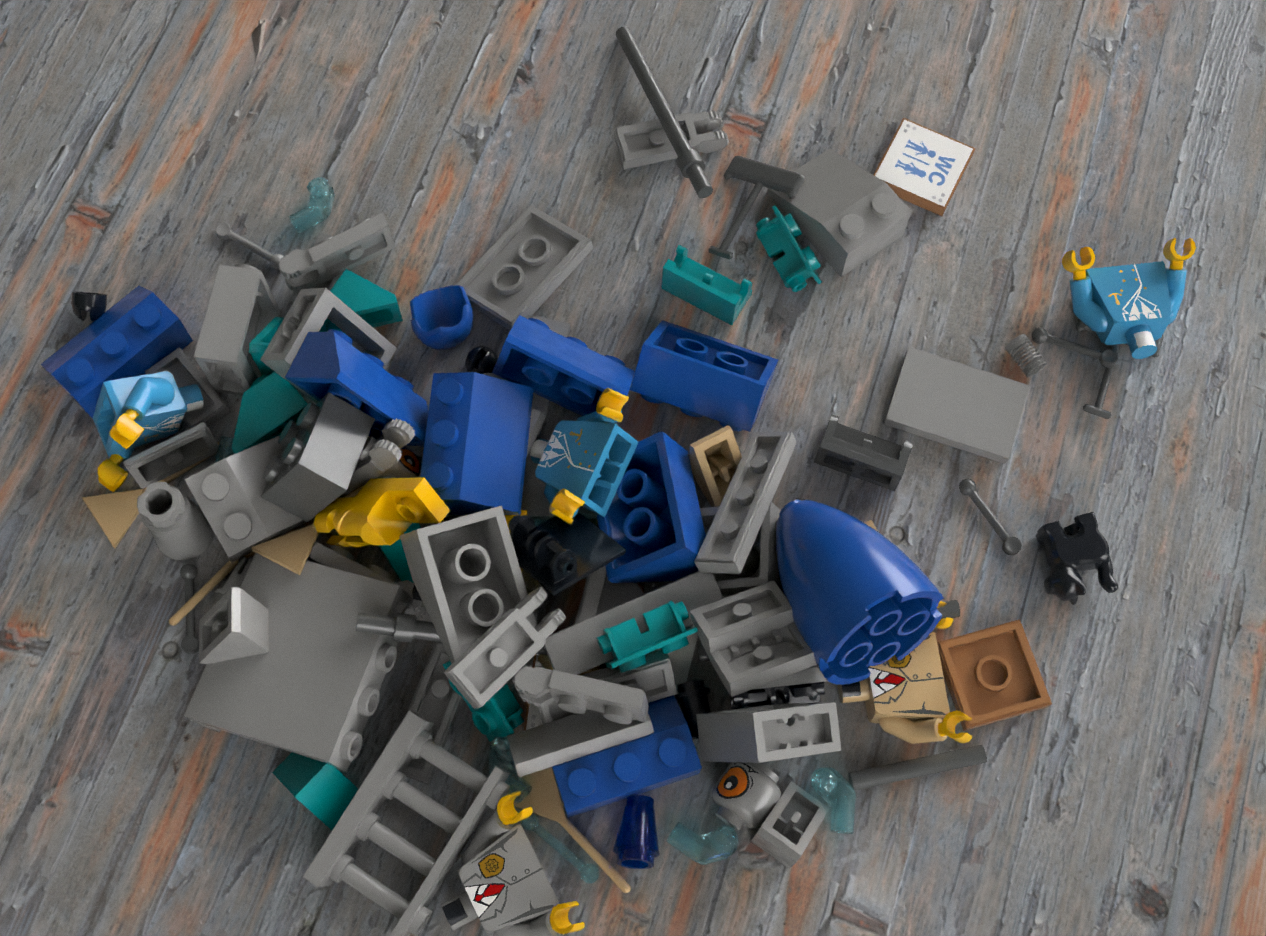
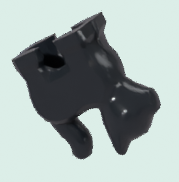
(1079, 551)

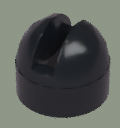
(91, 302)
(488, 362)

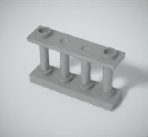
(363, 823)

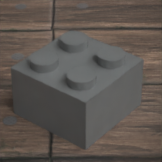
(316, 457)

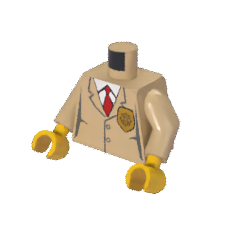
(910, 695)

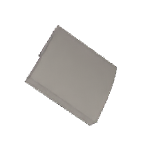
(752, 638)

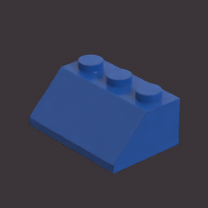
(117, 346)
(333, 365)
(559, 366)
(703, 376)
(477, 442)
(655, 515)
(631, 766)

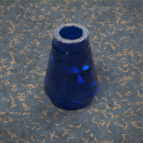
(637, 834)

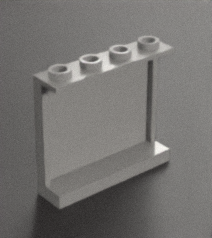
(319, 670)

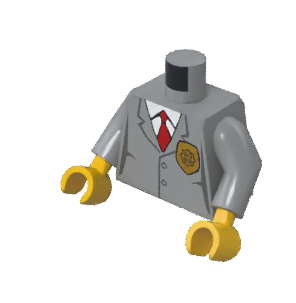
(507, 882)

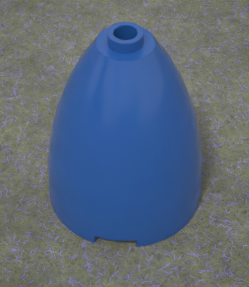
(851, 591)

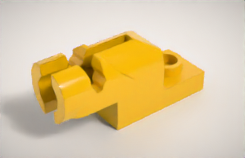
(381, 512)

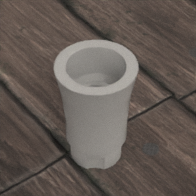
(174, 521)

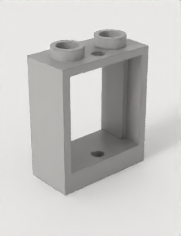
(308, 315)
(234, 316)
(769, 732)

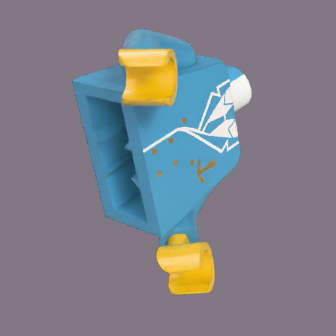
(1131, 300)
(137, 413)
(585, 459)

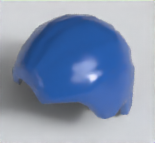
(442, 317)

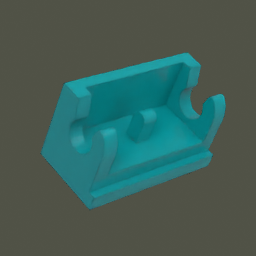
(705, 287)

